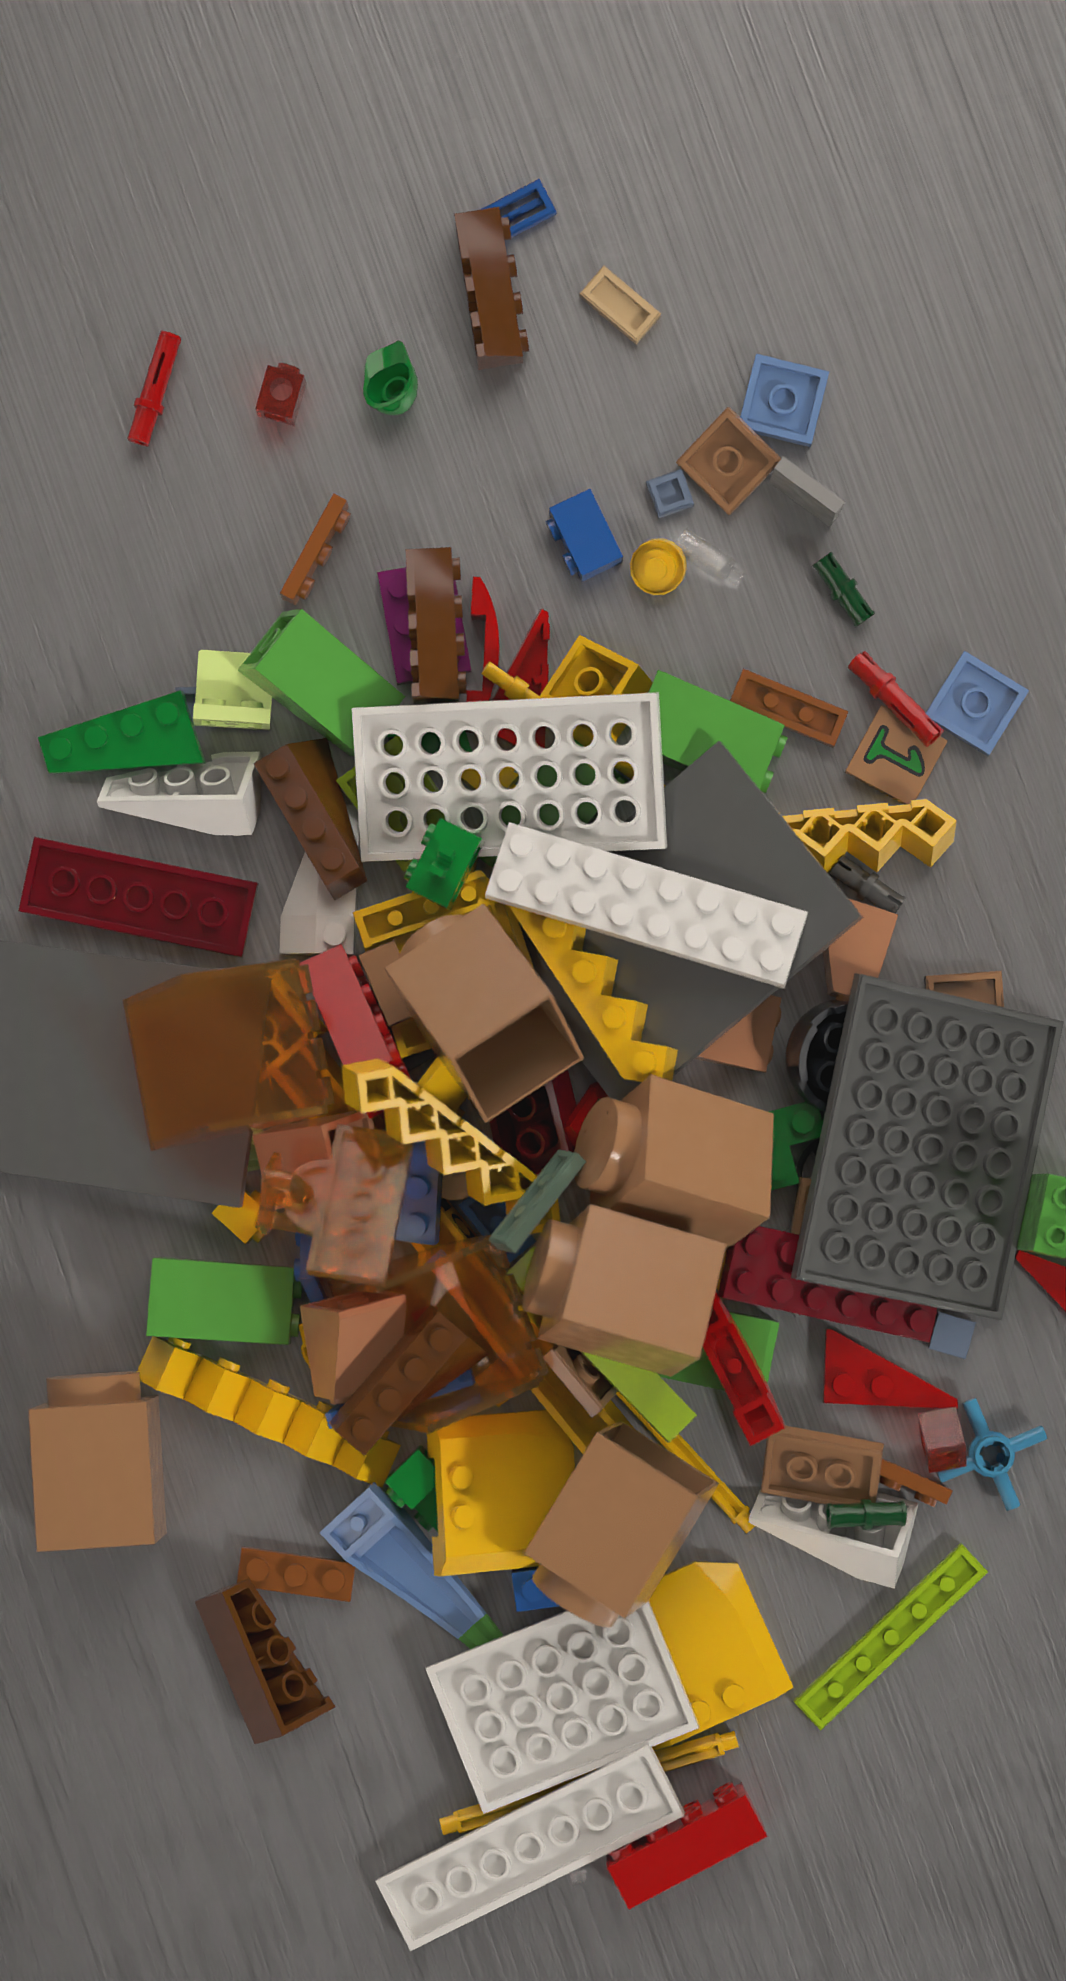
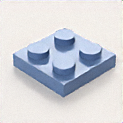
(784, 399)
(976, 703)

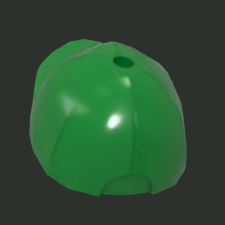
(390, 380)

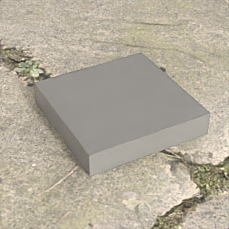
(806, 491)

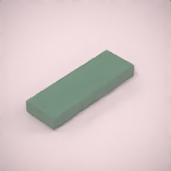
(537, 1201)

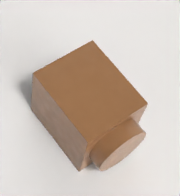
(483, 1010)
(679, 1160)
(624, 1289)
(97, 1463)
(617, 1525)

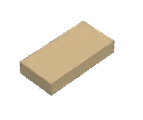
(620, 305)

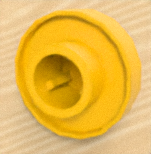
(658, 566)

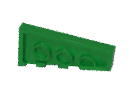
(130, 738)

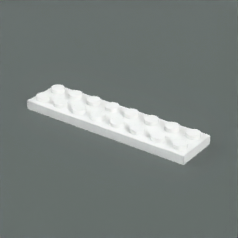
(646, 905)
(530, 1847)

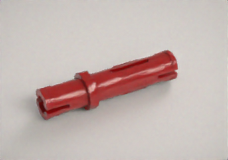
(149, 404)
(883, 686)

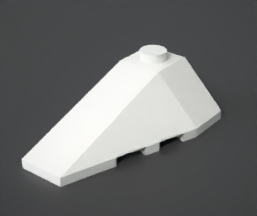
(206, 797)
(312, 917)
(864, 1554)

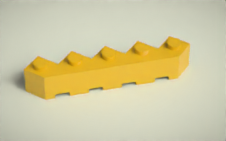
(875, 832)
(589, 984)
(449, 1140)
(260, 1407)

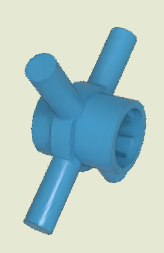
(1005, 1458)

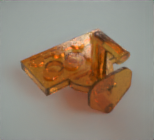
(343, 1203)

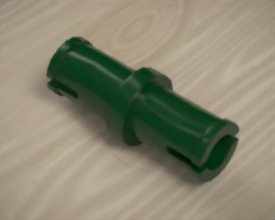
(843, 589)
(866, 1514)

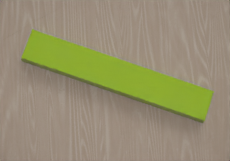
(640, 1387)
(890, 1636)

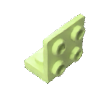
(227, 696)

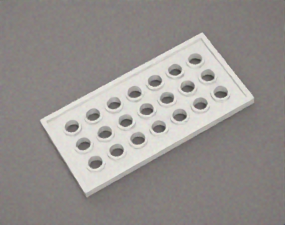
(524, 717)

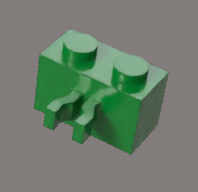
(444, 863)

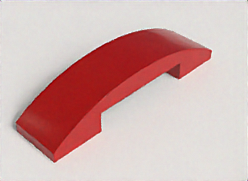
(483, 610)
(740, 1376)

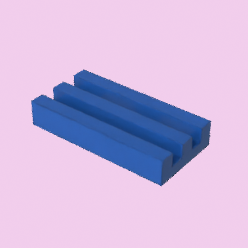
(519, 194)

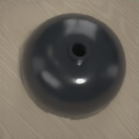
(805, 1055)

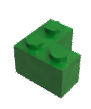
(791, 1126)
(415, 1486)

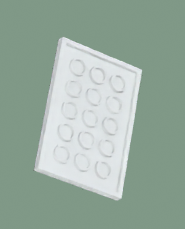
(559, 1702)

